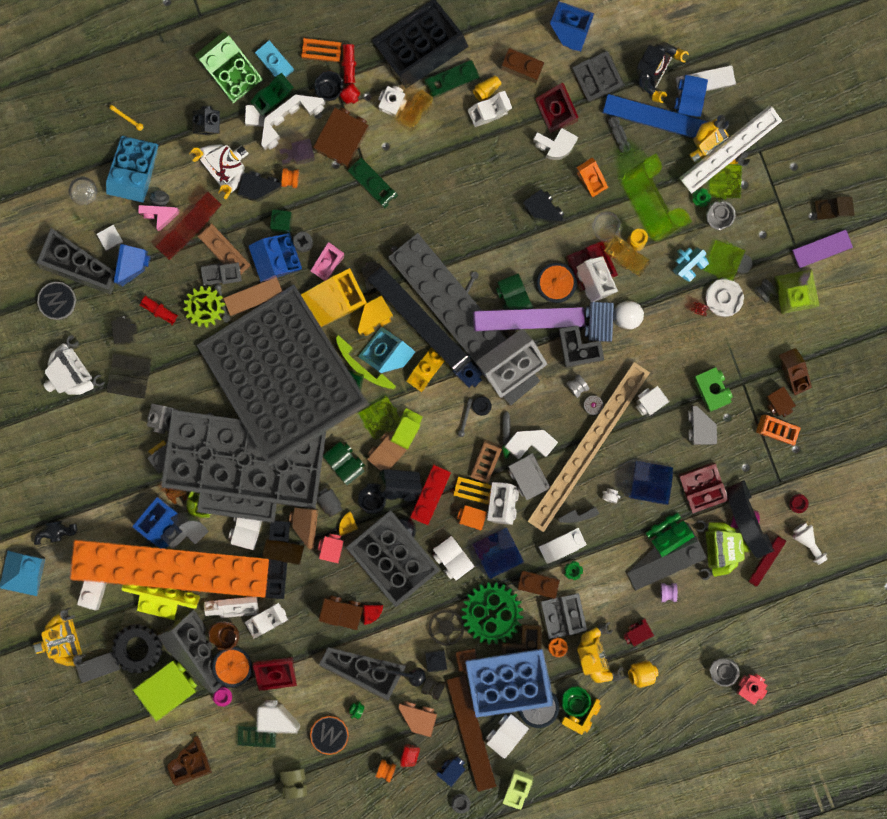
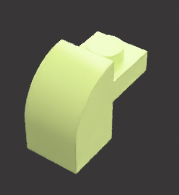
(518, 789)

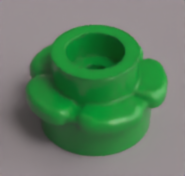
(701, 202)
(578, 570)
(356, 710)

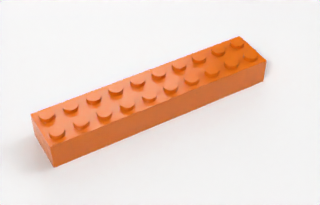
(169, 568)

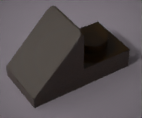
(834, 208)

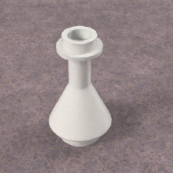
(805, 535)

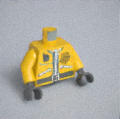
(710, 137)
(61, 641)
(594, 658)

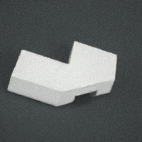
(537, 439)

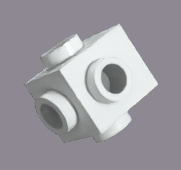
(389, 107)

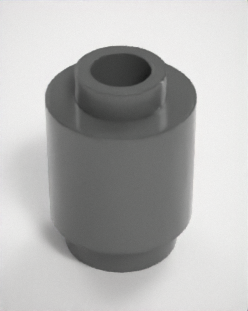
(329, 502)

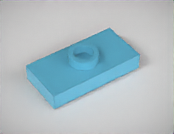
(274, 60)

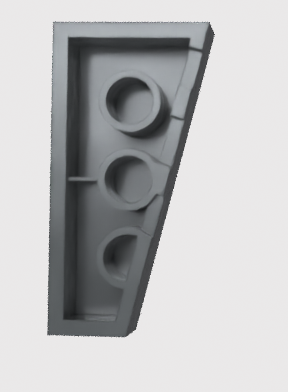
(71, 262)

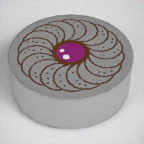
(593, 405)

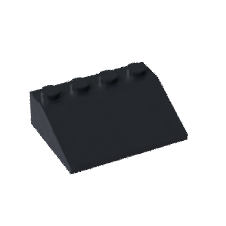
(420, 43)

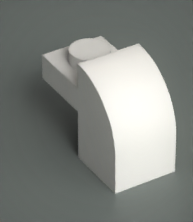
(490, 109)
(560, 147)
(562, 546)
(266, 620)

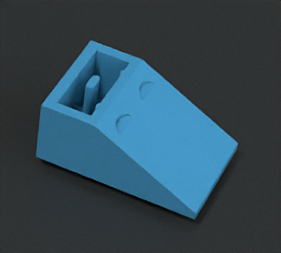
(131, 169)

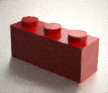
(430, 495)

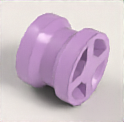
(668, 592)

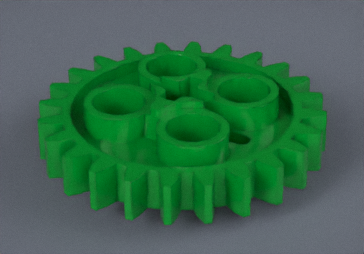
(503, 627)

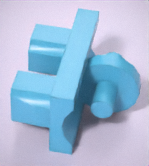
(687, 260)

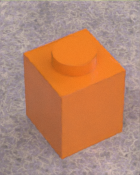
(472, 517)

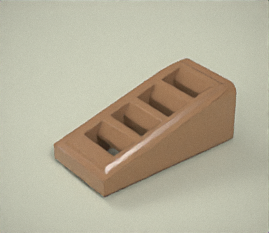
(491, 445)

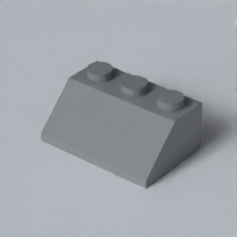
(511, 362)

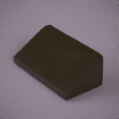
(283, 551)

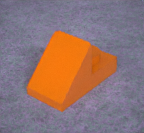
(591, 177)

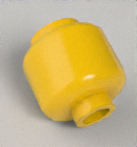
(643, 674)

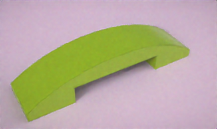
(346, 349)

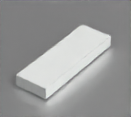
(716, 78)

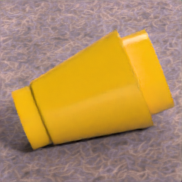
(486, 88)

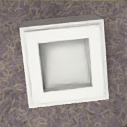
(253, 117)

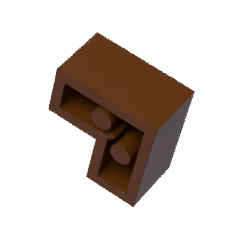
(341, 613)

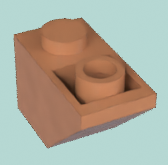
(419, 720)

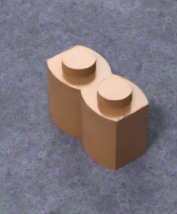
(386, 454)

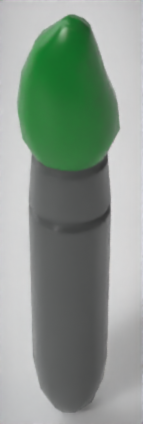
(506, 433)

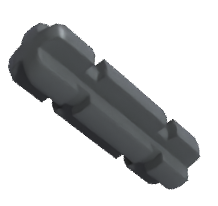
(619, 134)

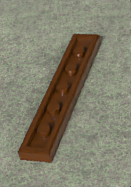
(471, 733)

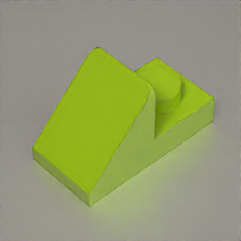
(406, 428)

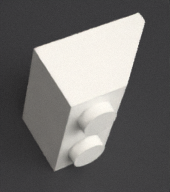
(596, 279)

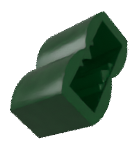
(513, 293)
(344, 463)

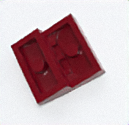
(590, 252)
(703, 487)

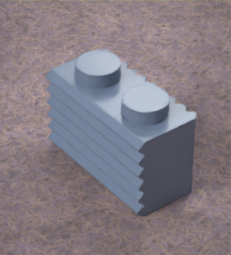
(600, 322)

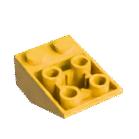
(334, 298)

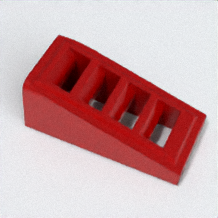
(409, 755)

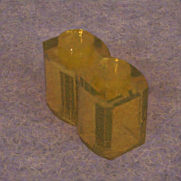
(420, 106)

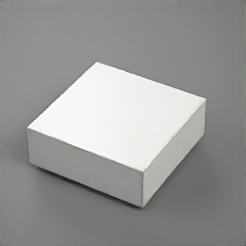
(109, 238)

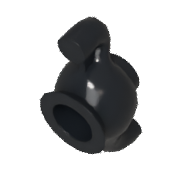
(55, 532)

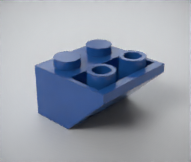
(275, 257)
(156, 521)

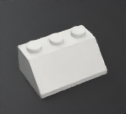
(276, 718)

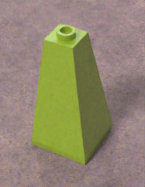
(796, 291)

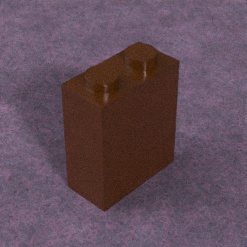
(341, 136)

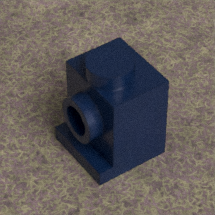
(472, 381)
(452, 770)

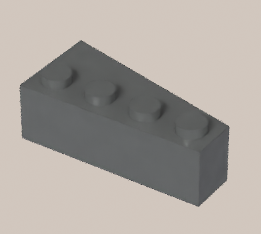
(355, 670)

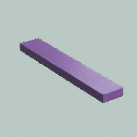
(528, 319)

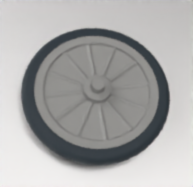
(542, 716)

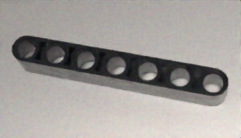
(418, 318)

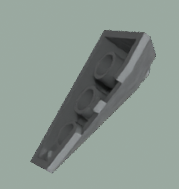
(654, 567)
(190, 647)

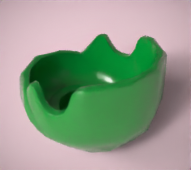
(576, 701)

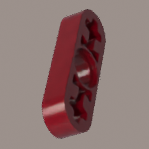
(766, 562)

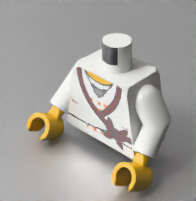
(223, 165)

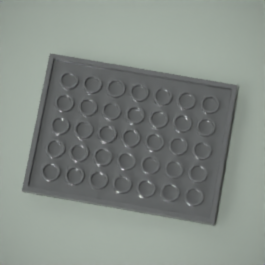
(282, 375)

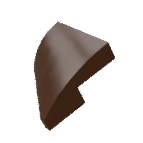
(190, 764)

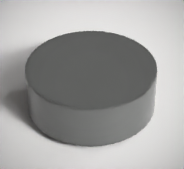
(745, 265)

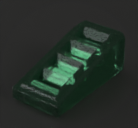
(273, 737)

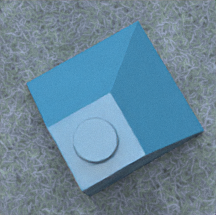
(22, 573)

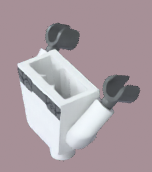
(67, 372)

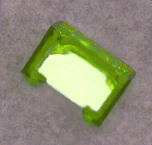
(648, 202)

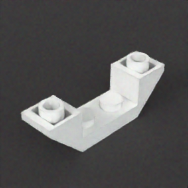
(311, 104)

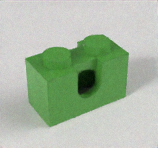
(713, 401)

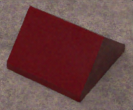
(557, 108)
(275, 673)

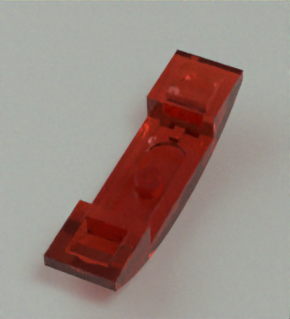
(189, 226)

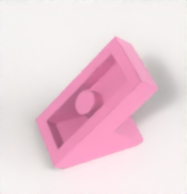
(163, 214)
(327, 262)

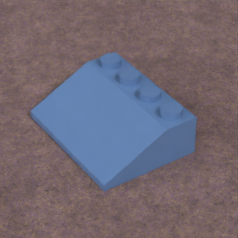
(509, 683)

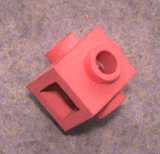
(745, 688)

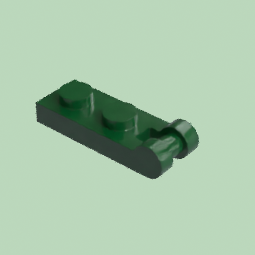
(452, 79)
(372, 182)

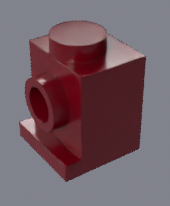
(638, 633)

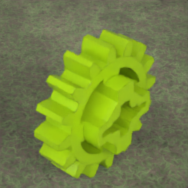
(210, 299)

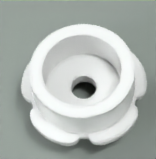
(611, 496)

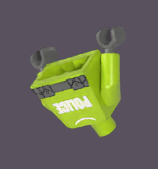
(724, 548)

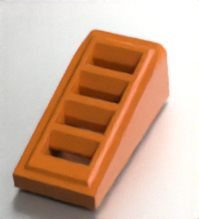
(763, 423)

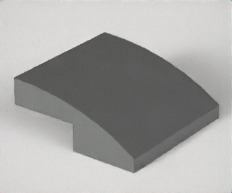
(598, 76)
(563, 616)

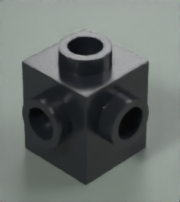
(206, 121)

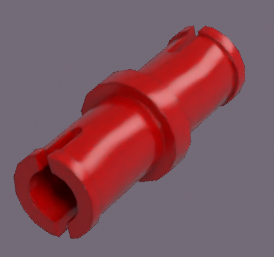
(348, 64)
(158, 310)

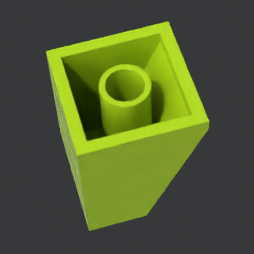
(166, 690)

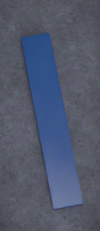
(652, 116)

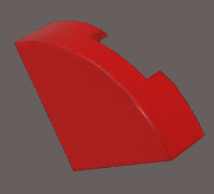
(372, 613)

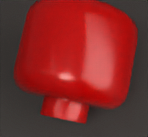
(350, 94)

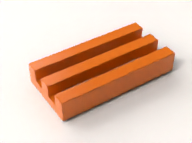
(323, 43)

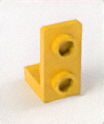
(425, 370)
(573, 722)

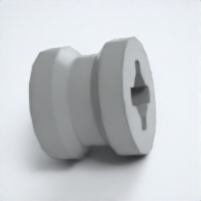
(577, 386)

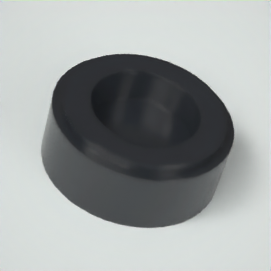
(482, 406)

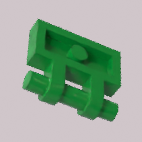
(672, 538)

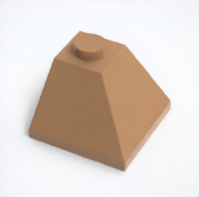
(305, 525)

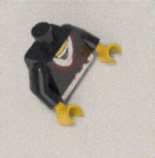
(654, 65)

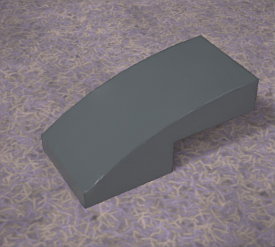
(221, 273)
(573, 516)
(97, 667)

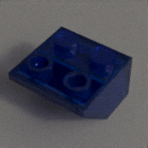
(651, 483)
(498, 553)

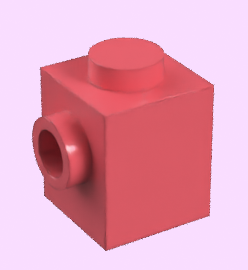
(331, 548)

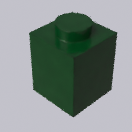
(281, 221)

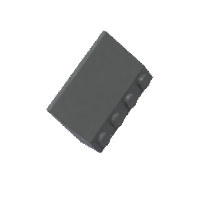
(393, 558)

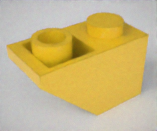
(374, 314)

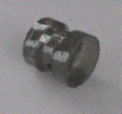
(437, 689)

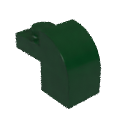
(272, 95)

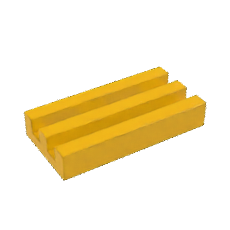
(458, 486)

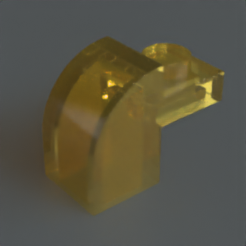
(626, 256)

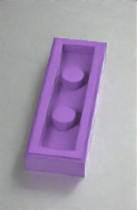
(822, 249)

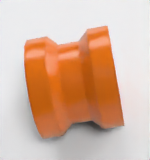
(290, 178)
(560, 648)
(385, 770)

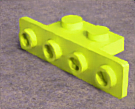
(161, 601)

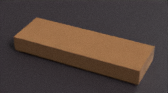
(222, 247)
(252, 296)

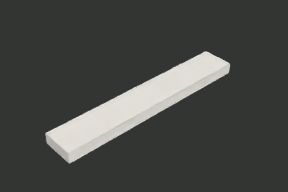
(730, 149)

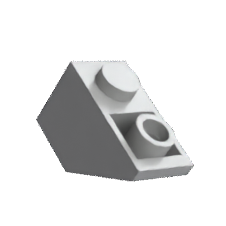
(703, 428)

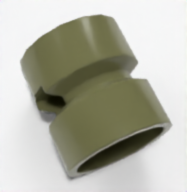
(293, 783)

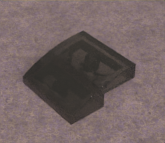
(129, 375)

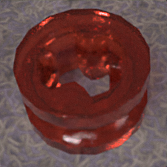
(700, 309)

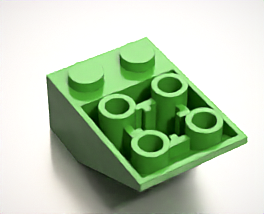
(228, 66)

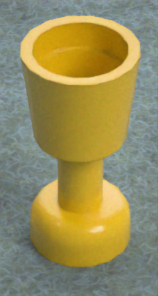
(637, 239)

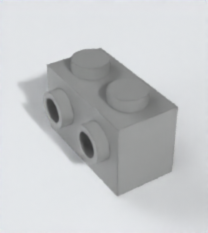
(528, 476)

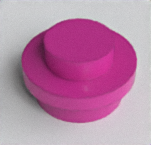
(222, 696)

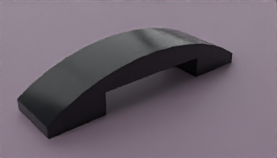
(747, 521)
(277, 569)

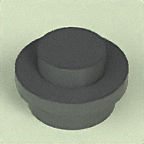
(159, 198)
(461, 803)

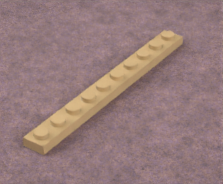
(588, 447)

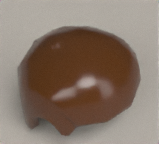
(224, 635)

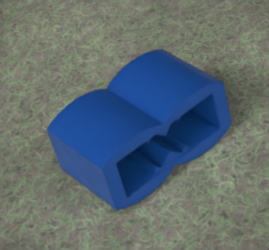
(691, 96)

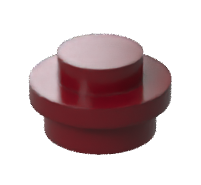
(798, 503)

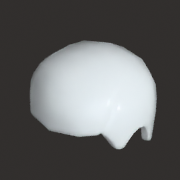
(628, 315)

